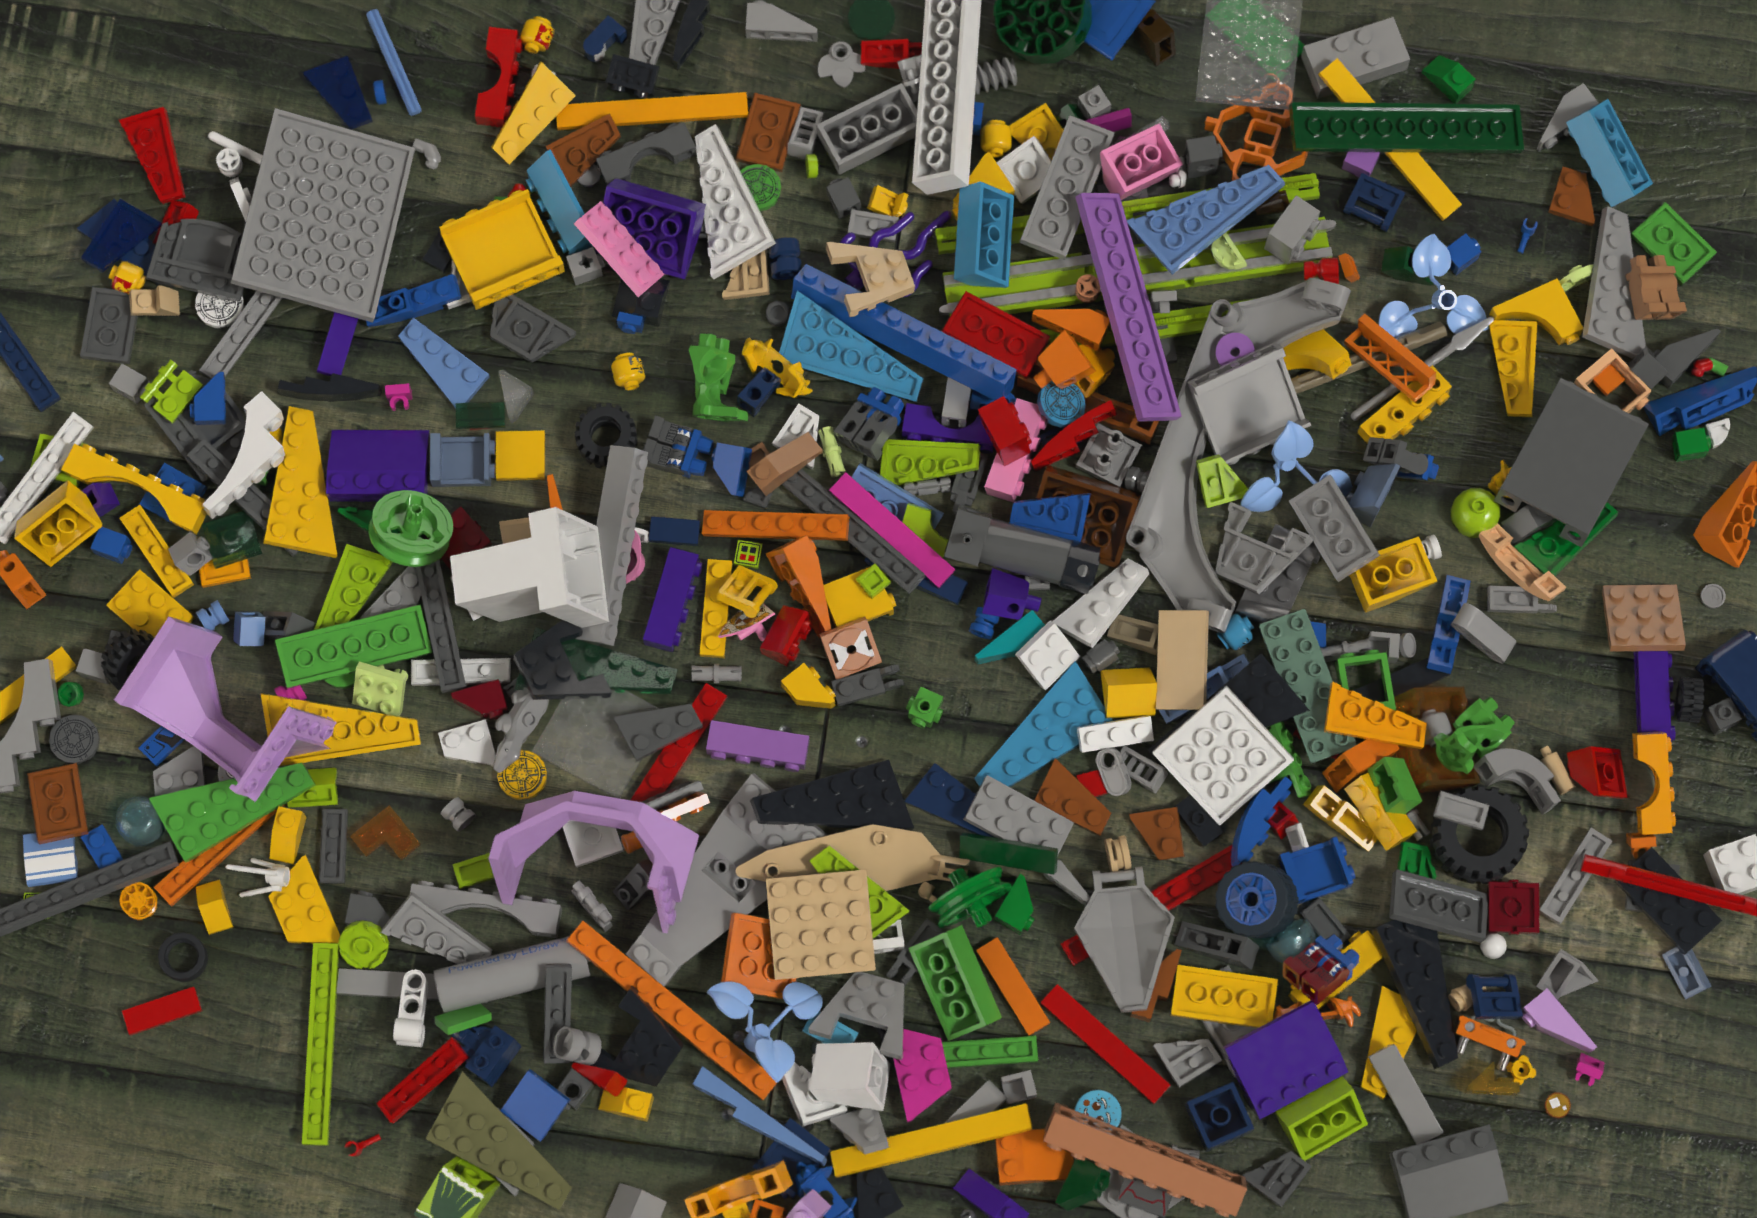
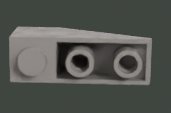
(1571, 105)

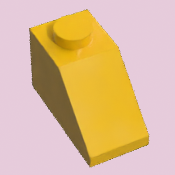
(286, 835)
(629, 1103)

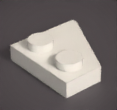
(800, 422)
(469, 743)

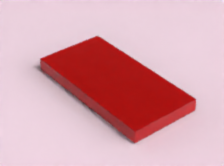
(996, 333)

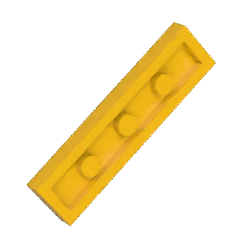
(156, 551)
(714, 612)

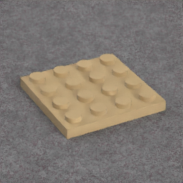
(820, 924)

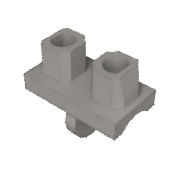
(910, 74)

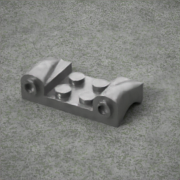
(1281, 593)

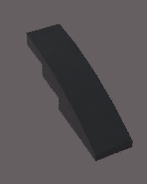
(690, 31)
(338, 389)

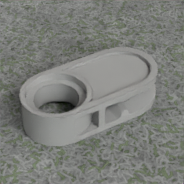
(1115, 777)

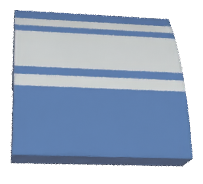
(49, 861)

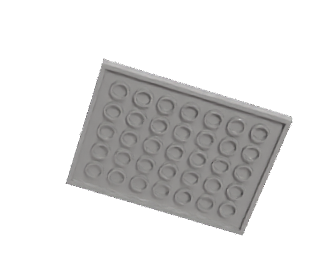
(323, 215)

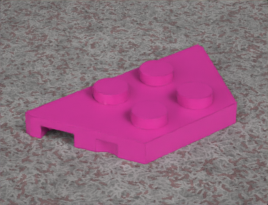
(921, 1072)

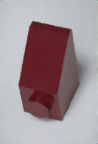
(483, 700)

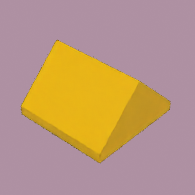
(1129, 692)

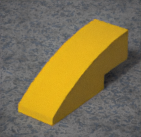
(1341, 817)

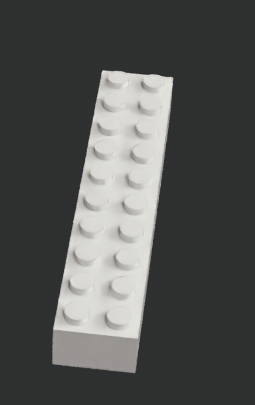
(946, 95)

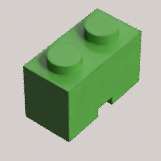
(1395, 785)

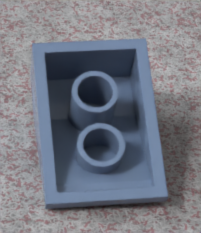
(1372, 491)

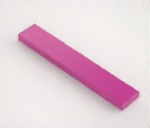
(892, 529)

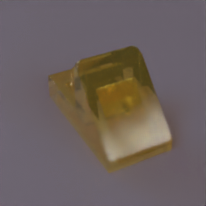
(1486, 1085)

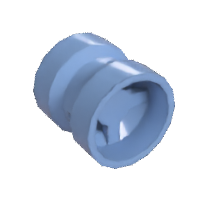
(212, 616)

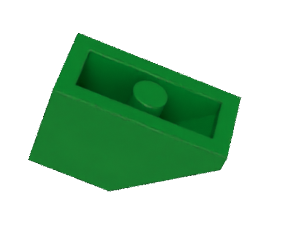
(1449, 78)
(1016, 908)

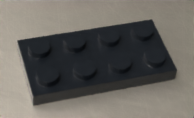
(1678, 918)

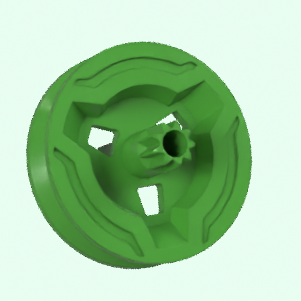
(413, 515)

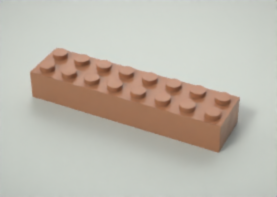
(1145, 1160)

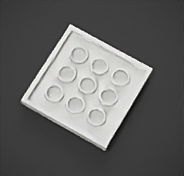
(1223, 755)

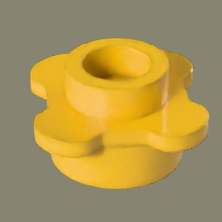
(1528, 1071)

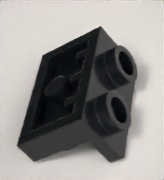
(632, 75)

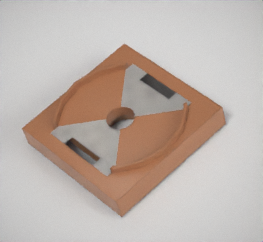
(844, 636)

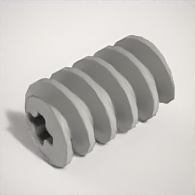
(995, 74)

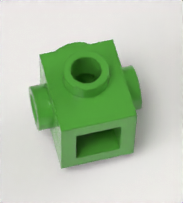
(927, 700)

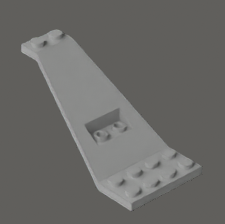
(713, 893)

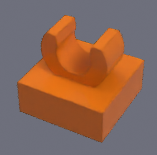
(1638, 841)

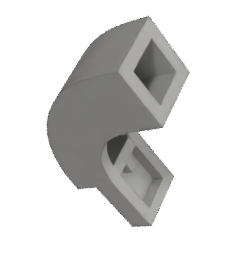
(1523, 770)

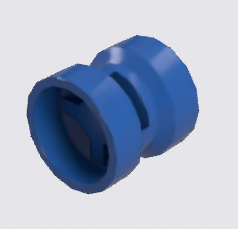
(983, 624)

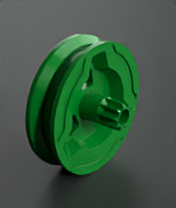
(970, 897)

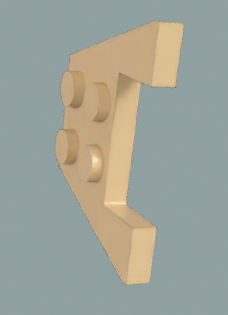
(881, 270)

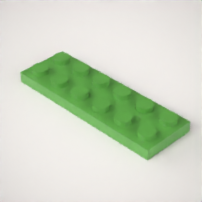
(340, 647)

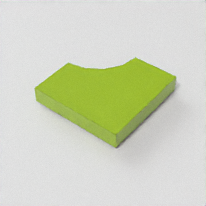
(919, 521)

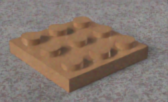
(1643, 618)

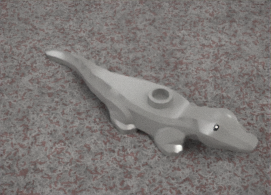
(517, 727)

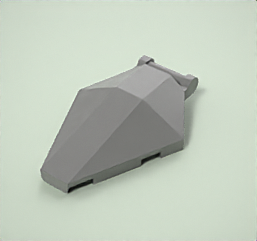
(1125, 937)

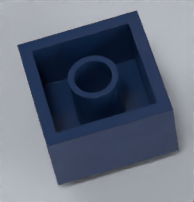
(1219, 1117)

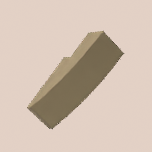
(1135, 633)

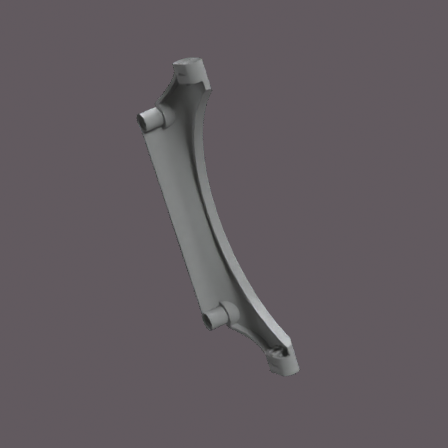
(1168, 503)

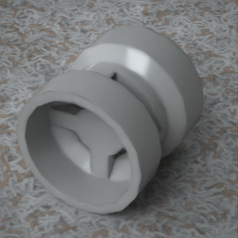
(458, 814)

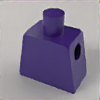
(1008, 596)

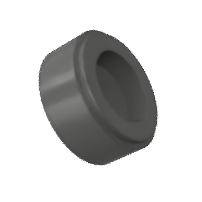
(777, 313)

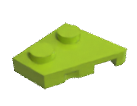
(1219, 481)

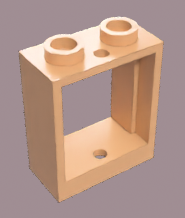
(1631, 379)

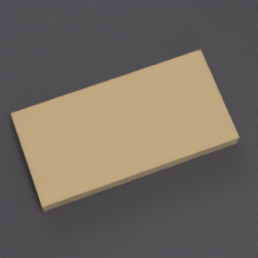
(1182, 659)

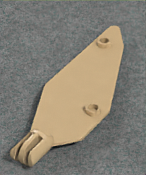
(887, 854)

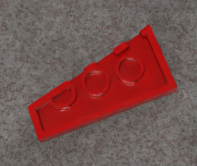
(155, 149)

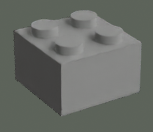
(1292, 230)

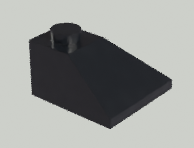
(648, 305)

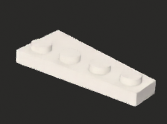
(1097, 610)

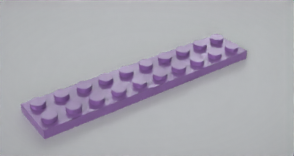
(1128, 307)

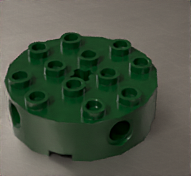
(1043, 37)

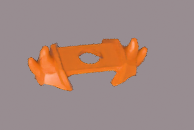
(1338, 1007)

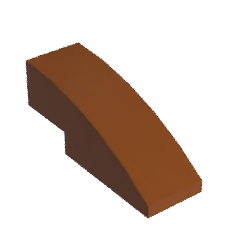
(1162, 985)

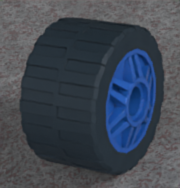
(1238, 896)

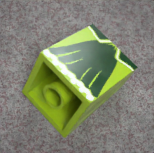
(458, 1192)

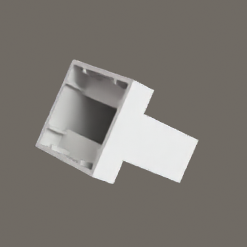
(549, 573)

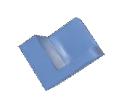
(249, 628)

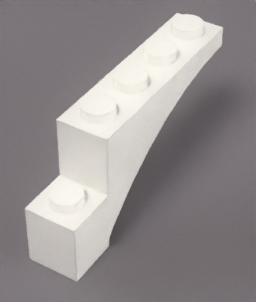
(256, 456)

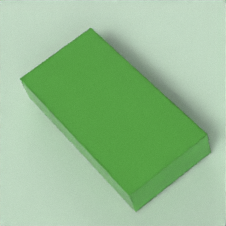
(463, 1019)

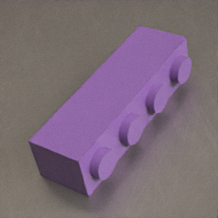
(757, 745)

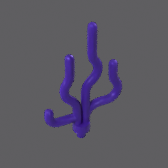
(854, 278)

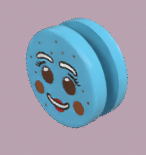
(1100, 1106)

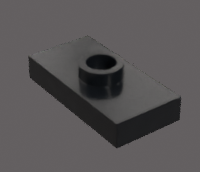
(438, 254)
(1198, 821)

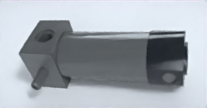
(1022, 550)

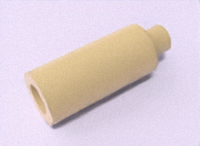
(1561, 778)

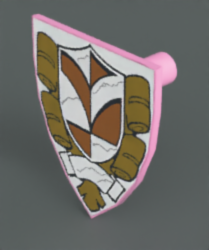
(745, 626)

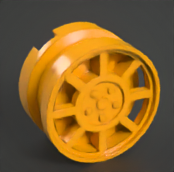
(138, 901)

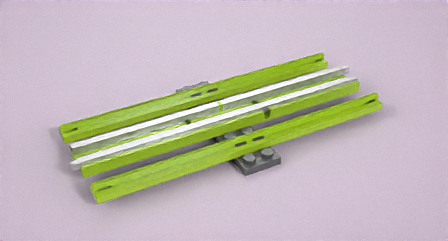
(1052, 281)

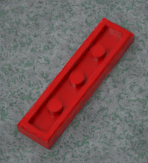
(422, 1080)

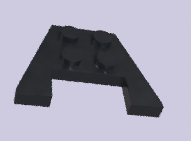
(549, 671)
(649, 1047)

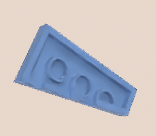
(448, 368)
(890, 494)

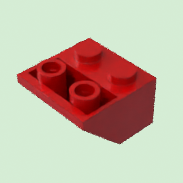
(786, 634)

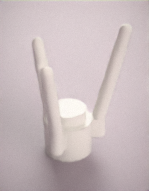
(275, 874)

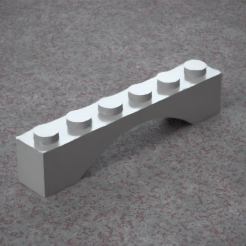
(538, 917)

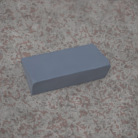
(1686, 972)

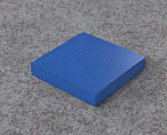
(535, 1105)

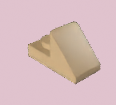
(157, 302)

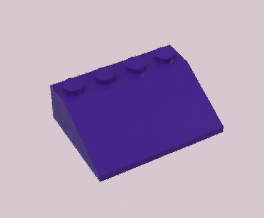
(659, 222)
(376, 463)
(1285, 1059)

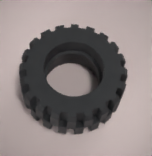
(1475, 867)

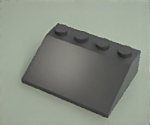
(1450, 1175)

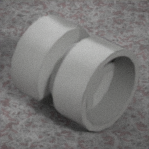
(577, 1045)

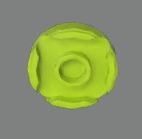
(363, 944)

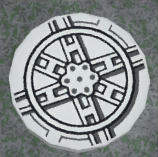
(217, 312)

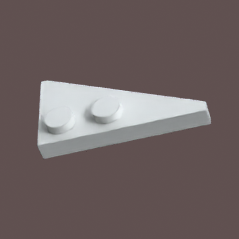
(805, 1104)

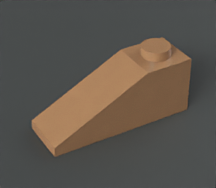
(784, 463)

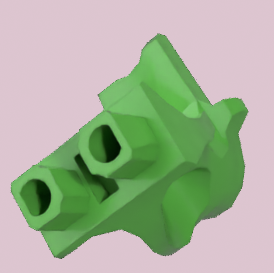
(712, 376)
(1457, 750)

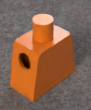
(1063, 363)
(19, 579)

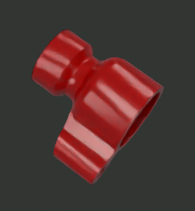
(1325, 269)

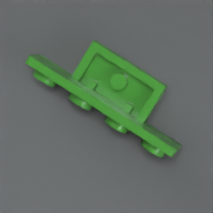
(1300, 781)

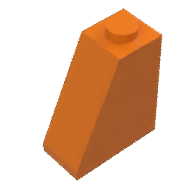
(1356, 761)

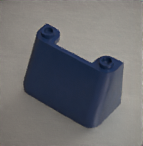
(1735, 671)

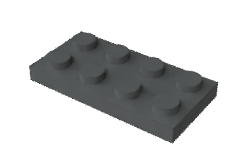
(1438, 906)

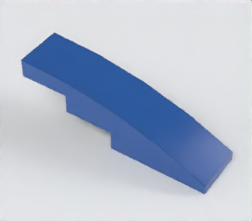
(1445, 636)

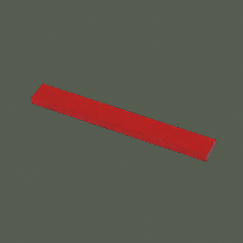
(1171, 893)

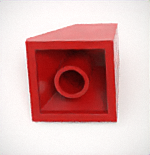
(1598, 771)

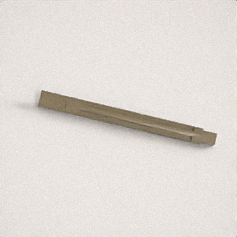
(1410, 341)

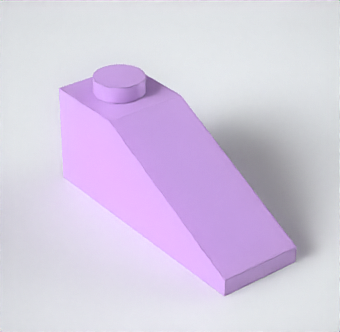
(1552, 1019)

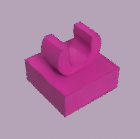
(397, 393)
(1589, 1066)

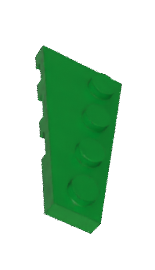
(1552, 552)

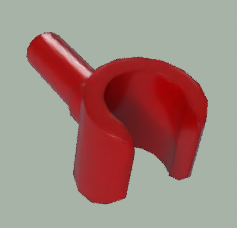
(361, 1145)

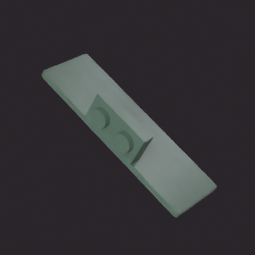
(1303, 667)

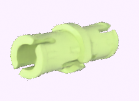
(831, 451)

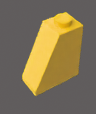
(989, 173)

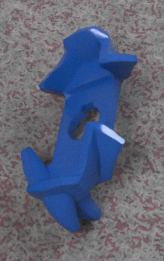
(812, 1177)

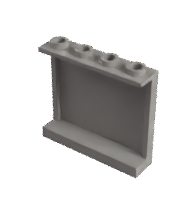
(1247, 403)

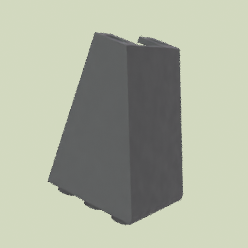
(1573, 459)

